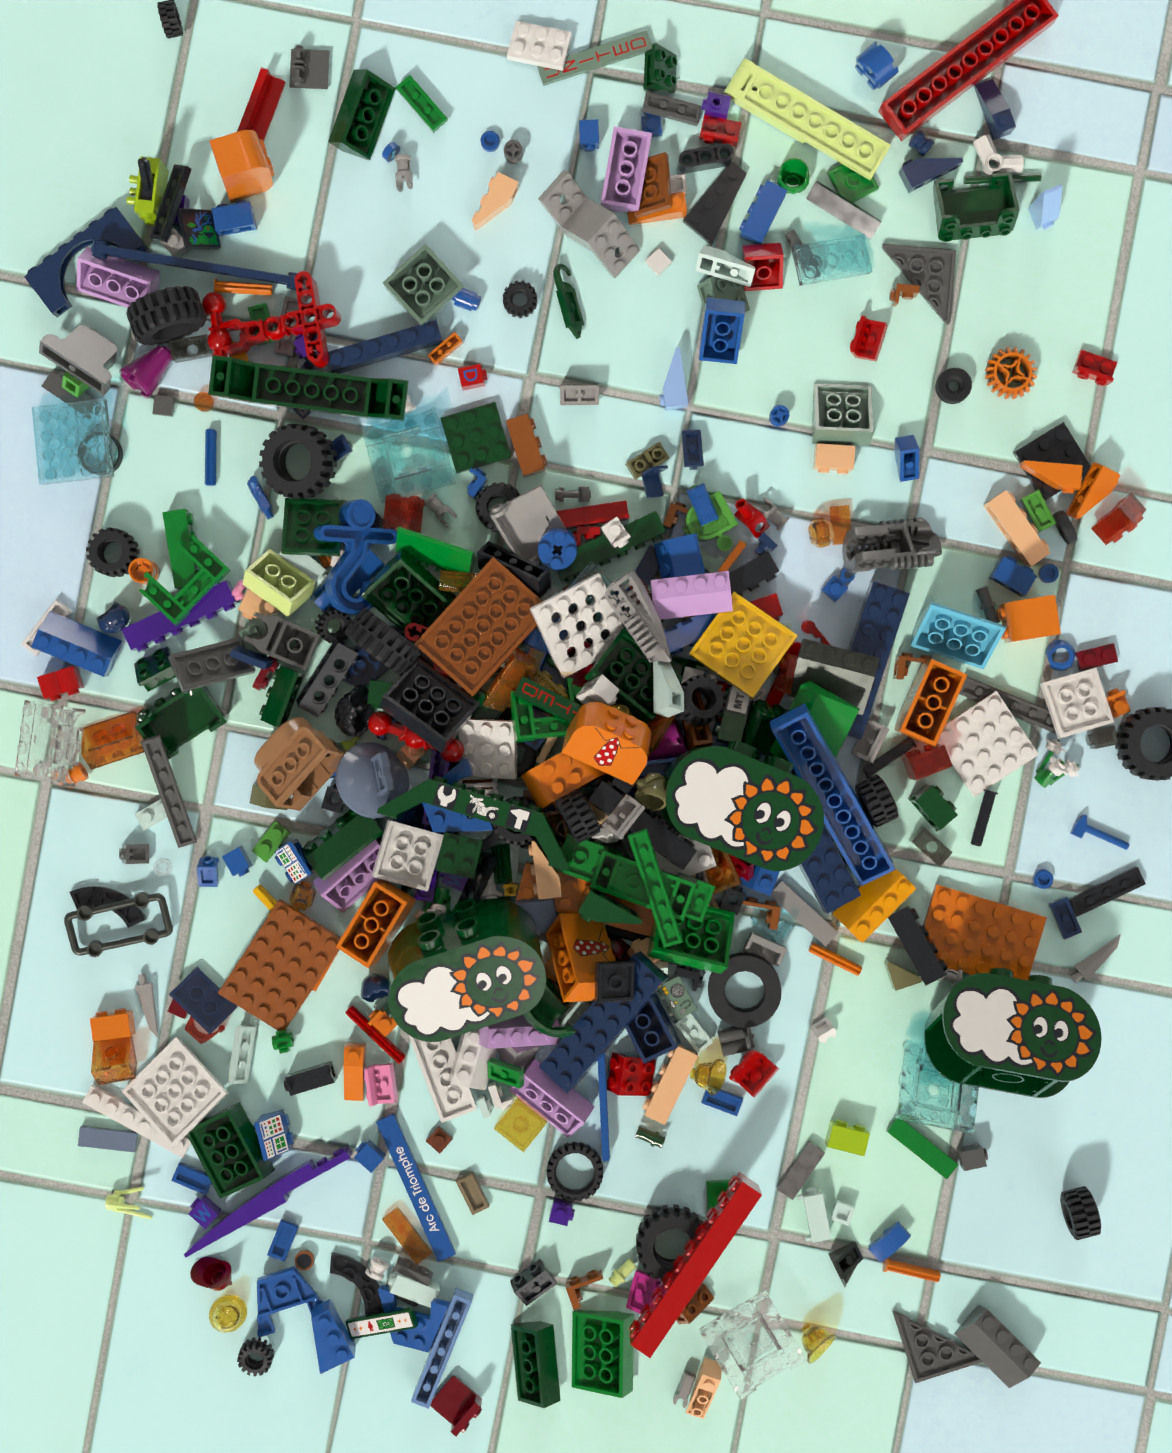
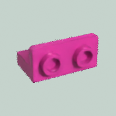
(641, 1290)

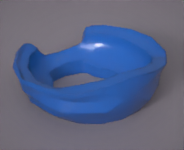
(1052, 647)

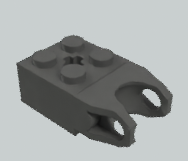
(278, 637)

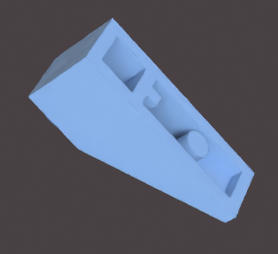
(1046, 208)
(674, 389)

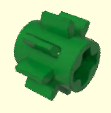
(282, 1041)

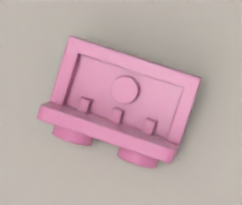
(380, 1084)

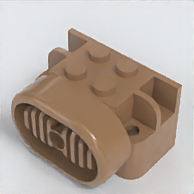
(295, 763)

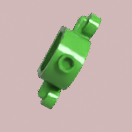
(715, 528)

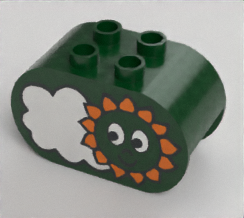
(743, 805)
(464, 969)
(1012, 1034)

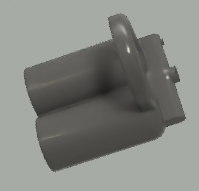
(735, 1040)

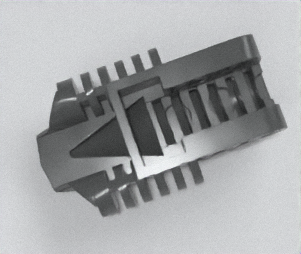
(896, 543)

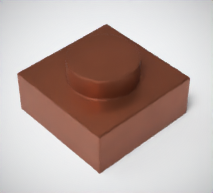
(439, 1139)

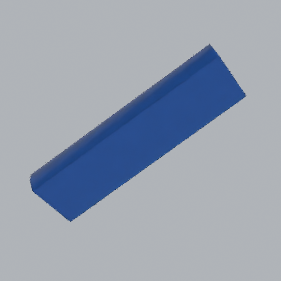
(366, 570)

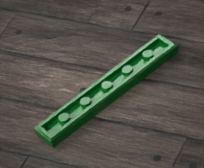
(655, 888)

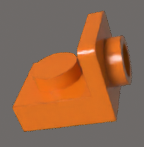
(1117, 702)
(382, 1021)

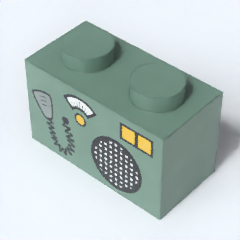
(677, 997)

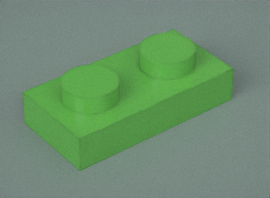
(1038, 511)
(271, 841)

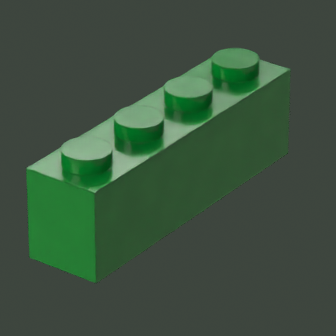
(179, 527)

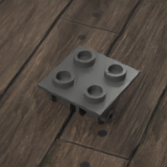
(309, 68)

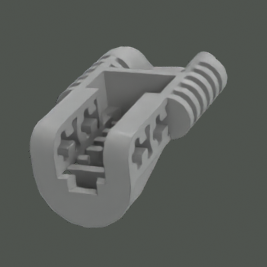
(643, 619)

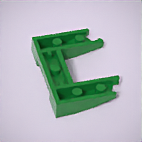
(178, 607)
(530, 728)

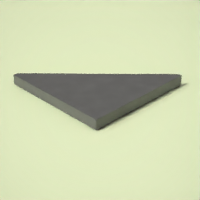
(931, 270)
(929, 1351)

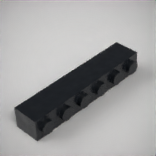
(663, 840)

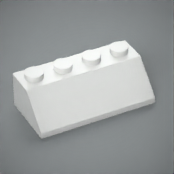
(471, 1062)

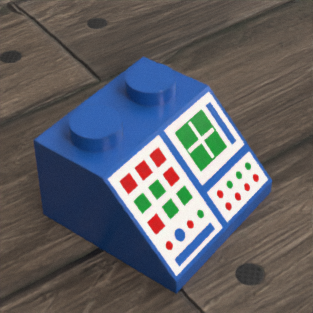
(294, 861)
(274, 1134)

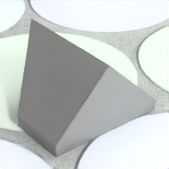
(518, 1056)

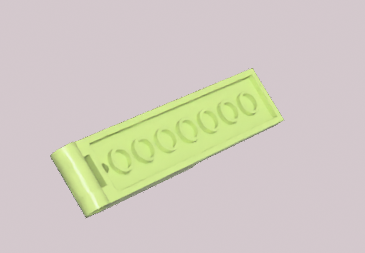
(806, 119)

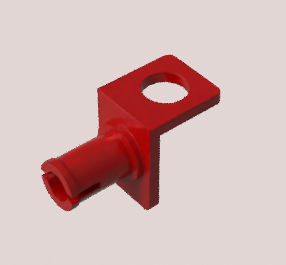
(750, 517)

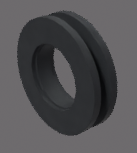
(748, 1016)

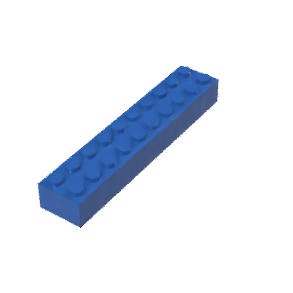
(841, 807)

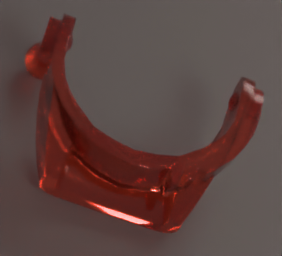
(199, 1036)

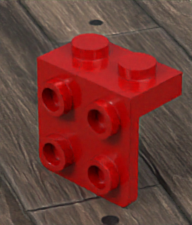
(753, 1072)
(630, 1075)

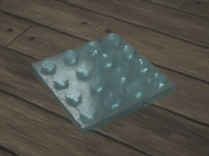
(73, 441)

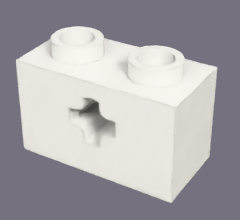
(598, 690)

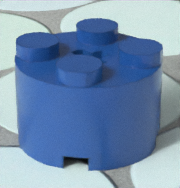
(876, 65)
(557, 559)

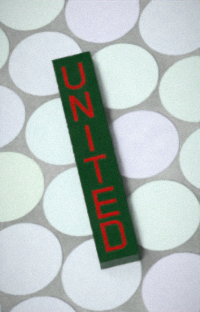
(546, 699)

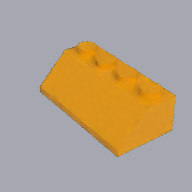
(875, 904)

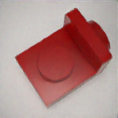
(589, 532)

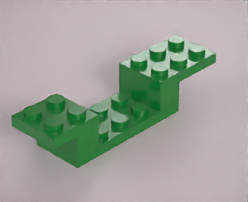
(620, 877)

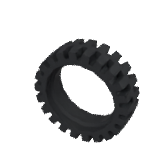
(578, 1194)

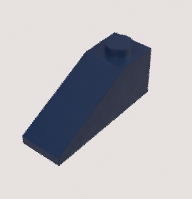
(995, 109)
(925, 170)

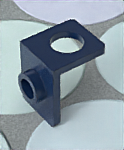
(652, 481)

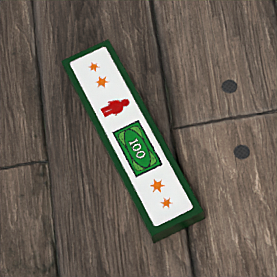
(381, 1323)

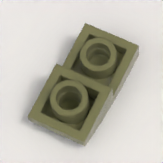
(651, 457)

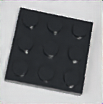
(1052, 447)

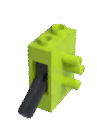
(150, 188)

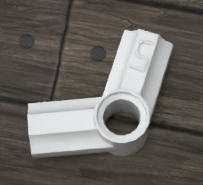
(988, 153)

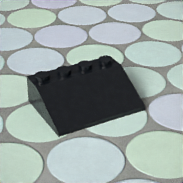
(429, 705)

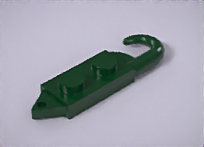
(568, 302)

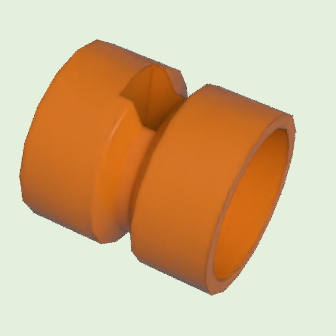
(140, 566)

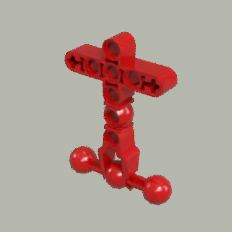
(221, 341)
(381, 723)

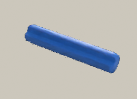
(210, 457)

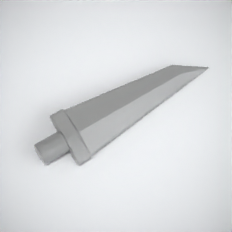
(1093, 962)
(146, 998)

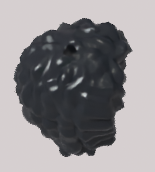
(353, 712)

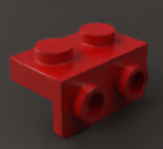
(868, 339)

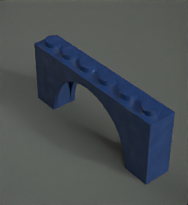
(49, 276)

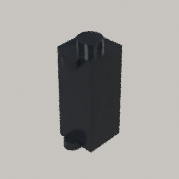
(310, 1078)

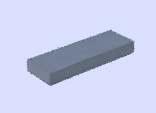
(108, 1139)

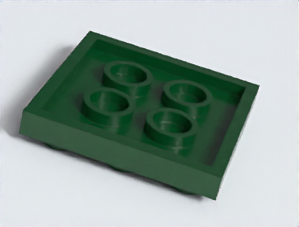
(475, 437)
(300, 521)

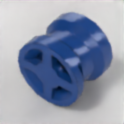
(781, 413)

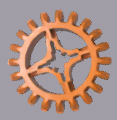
(1017, 376)

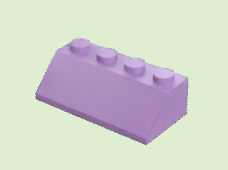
(625, 170)
(114, 278)
(692, 595)
(351, 880)
(514, 1033)
(561, 1109)

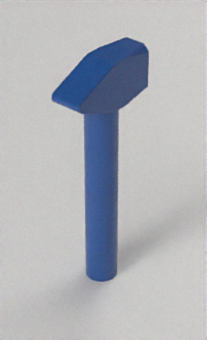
(1081, 827)

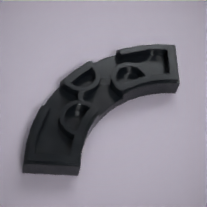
(102, 895)
(355, 1272)

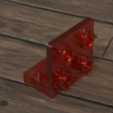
(403, 512)

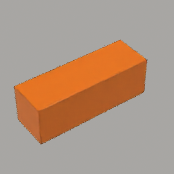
(445, 349)

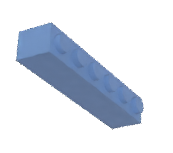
(442, 1348)

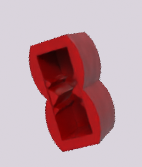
(60, 682)

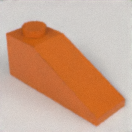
(676, 212)
(1057, 475)
(1094, 488)
(354, 1071)

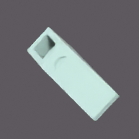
(667, 691)

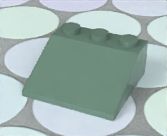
(423, 285)
(842, 414)

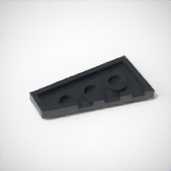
(715, 204)

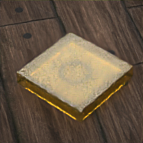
(520, 1125)

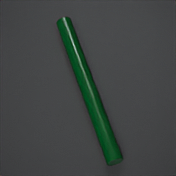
(1016, 178)

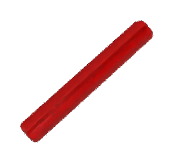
(375, 1035)

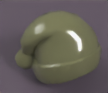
(651, 791)

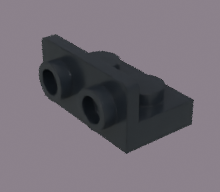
(532, 1282)

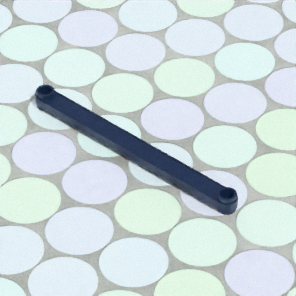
(102, 249)

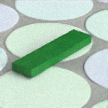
(922, 1147)

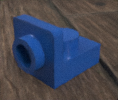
(476, 486)
(208, 871)

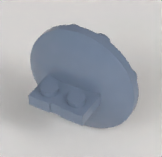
(370, 778)

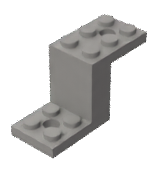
(589, 224)

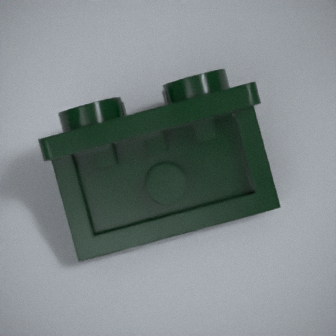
(660, 69)
(154, 669)

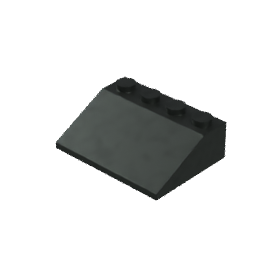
(835, 670)

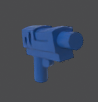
(260, 497)

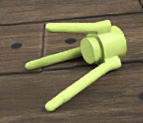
(116, 1203)

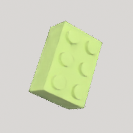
(278, 582)

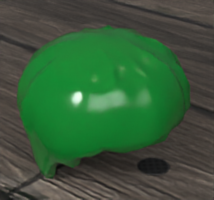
(793, 176)

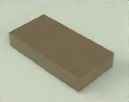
(472, 1193)

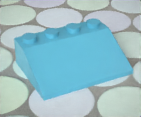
(956, 635)

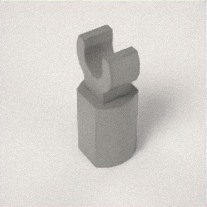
(685, 1387)

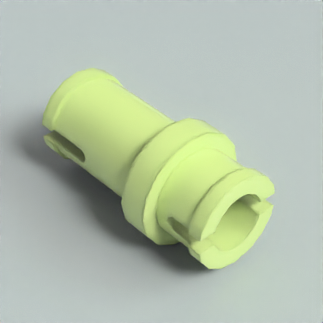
(620, 1274)

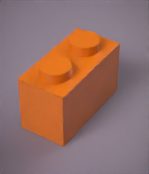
(112, 1025)

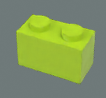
(847, 1138)

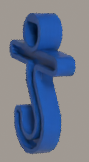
(358, 537)

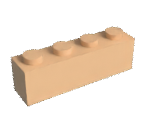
(1017, 529)
(670, 1084)

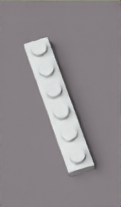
(130, 1118)

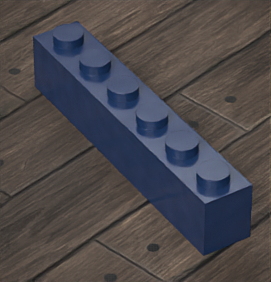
(384, 347)

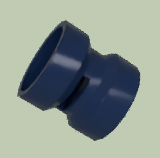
(921, 143)

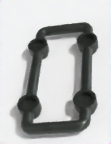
(95, 948)

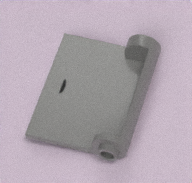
(525, 521)

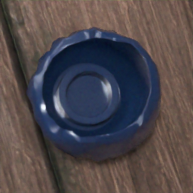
(114, 619)
(374, 987)

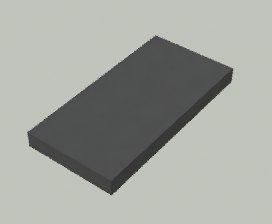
(209, 665)

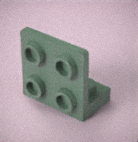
(722, 289)

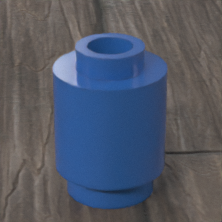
(467, 300)

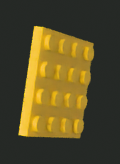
(743, 645)

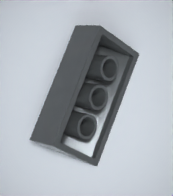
(997, 1347)

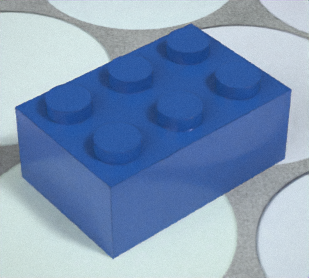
(721, 330)

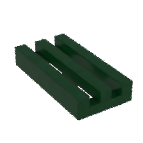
(503, 869)

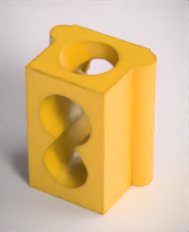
(510, 889)

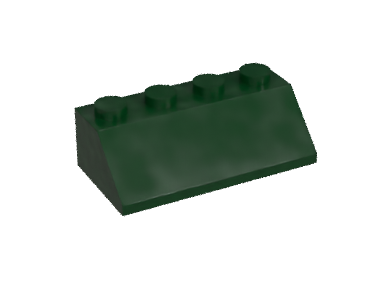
(361, 114)
(340, 842)
(535, 1363)

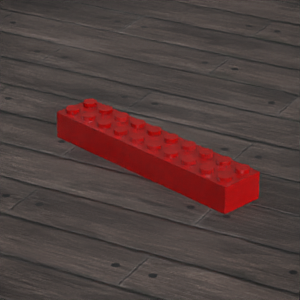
(966, 65)
(694, 1264)

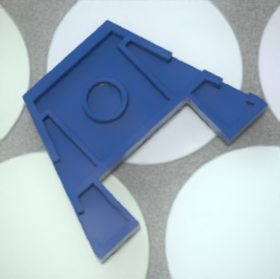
(449, 821)
(280, 1292)
(428, 1326)

